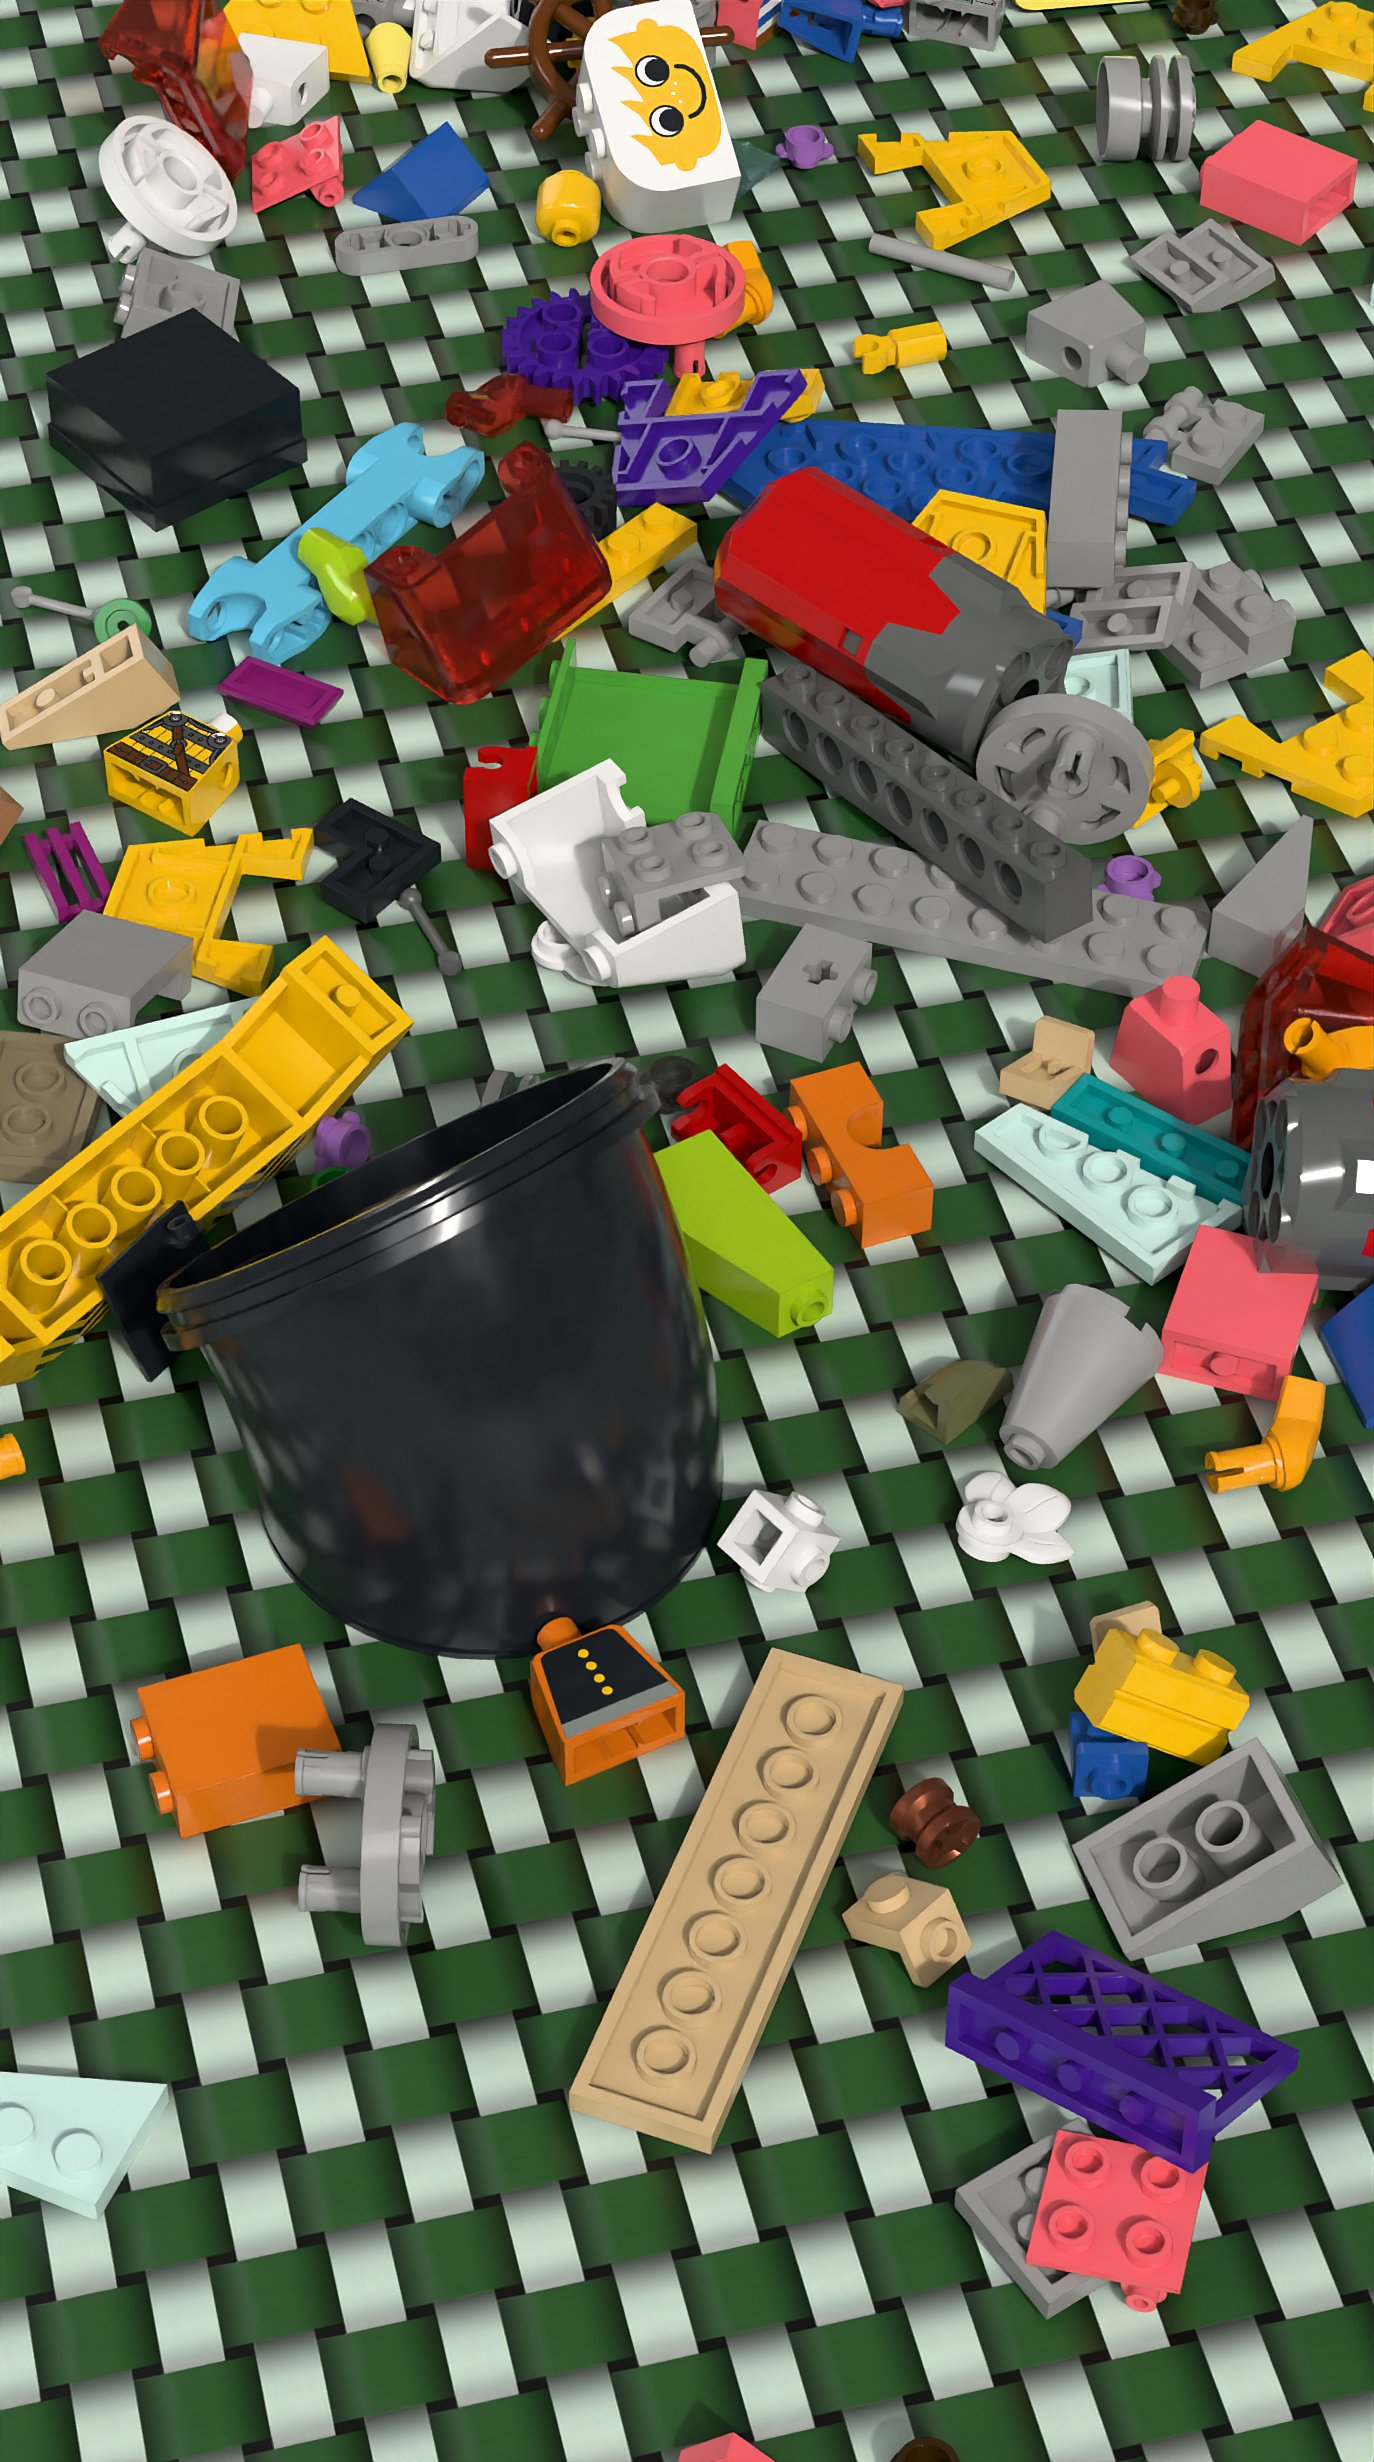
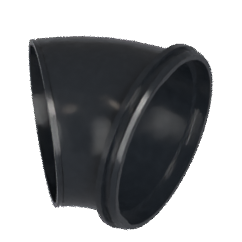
(474, 1375)

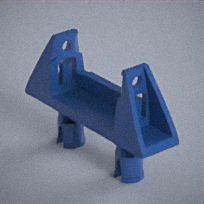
(839, 24)

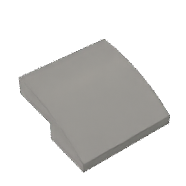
(1204, 267)
(1141, 609)

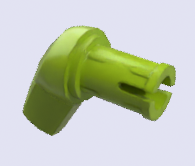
(339, 574)

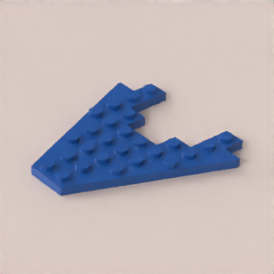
(910, 463)

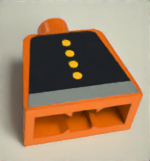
(601, 1699)

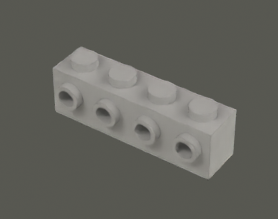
(1088, 499)

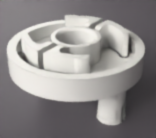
(165, 189)

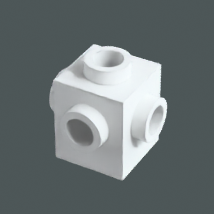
(780, 1541)

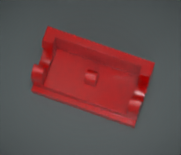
(493, 793)
(746, 1126)

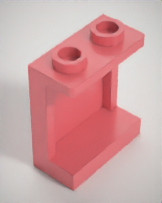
(1231, 1321)

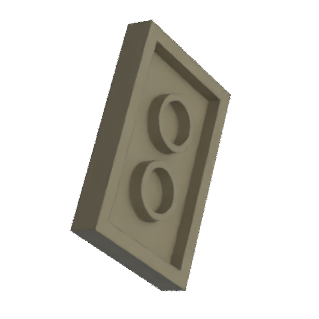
(44, 1107)

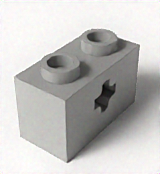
(815, 993)

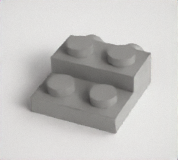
(168, 286)
(1231, 628)

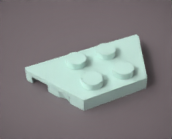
(140, 1060)

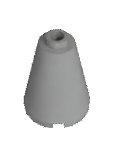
(1075, 1374)

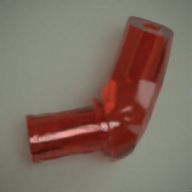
(504, 401)

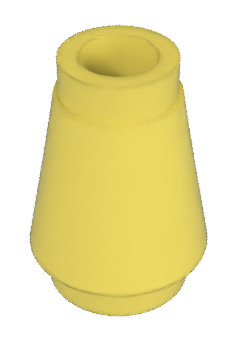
(389, 55)

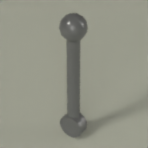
(448, 961)

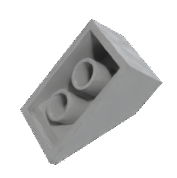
(1208, 1857)

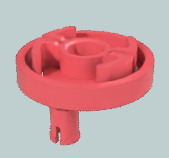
(669, 294)

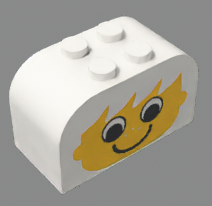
(654, 120)

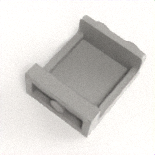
(101, 975)

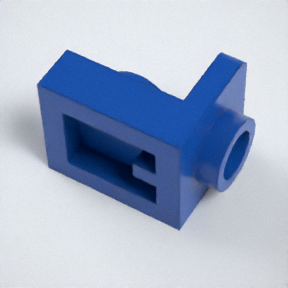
(1105, 1762)

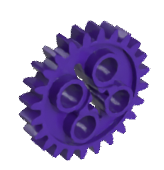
(549, 345)

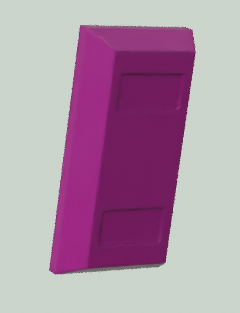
(280, 692)

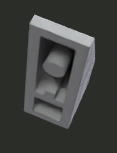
(1266, 906)

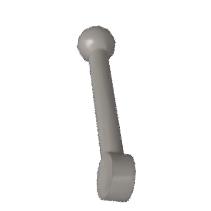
(555, 429)
(24, 597)

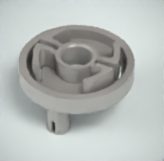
(1096, 759)
(397, 1831)

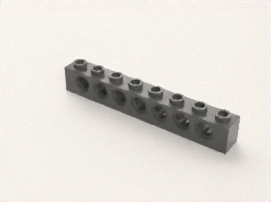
(928, 802)

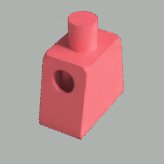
(1175, 1052)

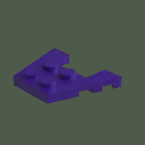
(695, 453)

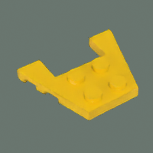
(1330, 37)
(980, 173)
(995, 535)
(1326, 761)
(191, 891)

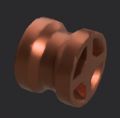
(934, 1823)

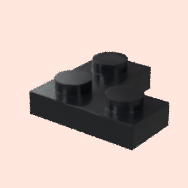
(378, 856)

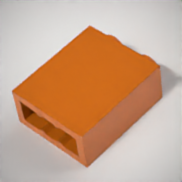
(231, 1738)

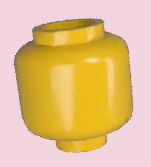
(568, 206)

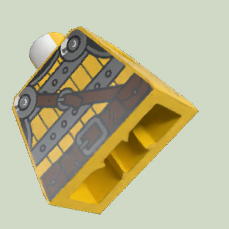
(176, 768)

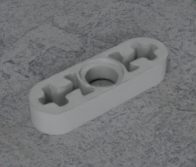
(381, 249)

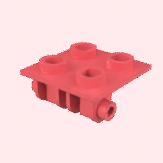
(300, 163)
(1117, 2216)

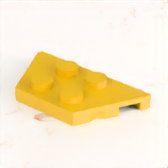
(308, 21)

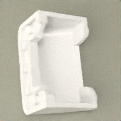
(555, 858)

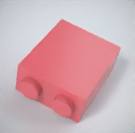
(1278, 182)

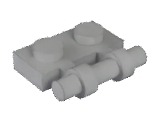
(1215, 437)
(682, 613)

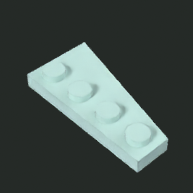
(1103, 1193)

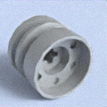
(1144, 108)

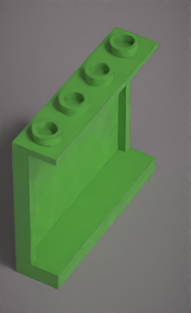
(673, 737)

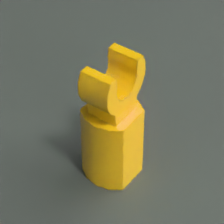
(901, 347)

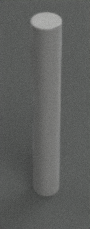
(942, 261)

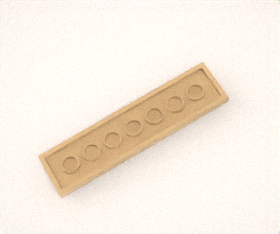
(737, 1902)

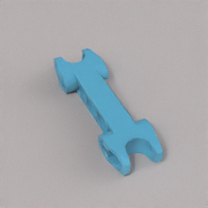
(385, 496)

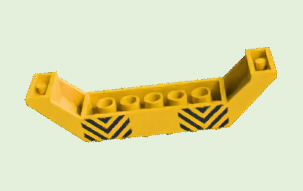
(197, 1140)

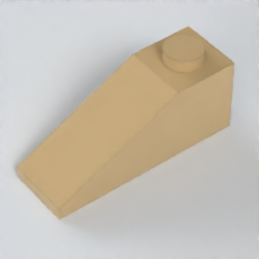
(95, 694)

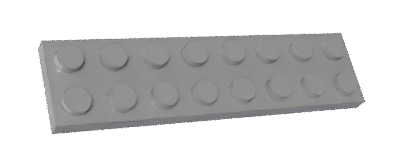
(917, 906)

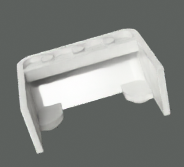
(452, 43)

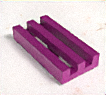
(59, 845)

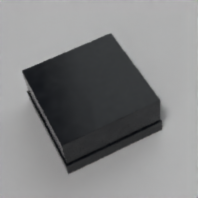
(175, 419)

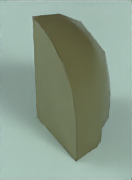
(955, 1397)

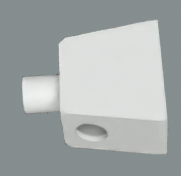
(286, 78)

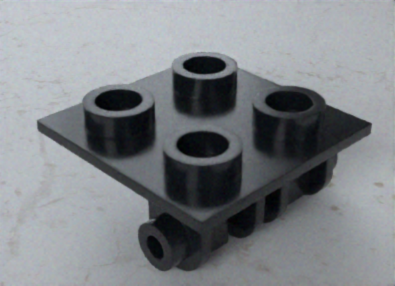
(136, 1274)

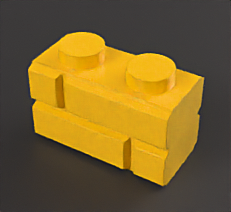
(1162, 1696)

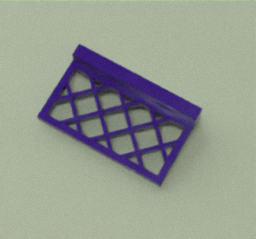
(1103, 2074)

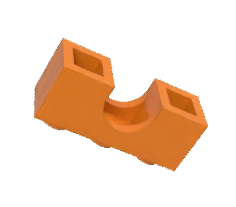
(871, 1190)

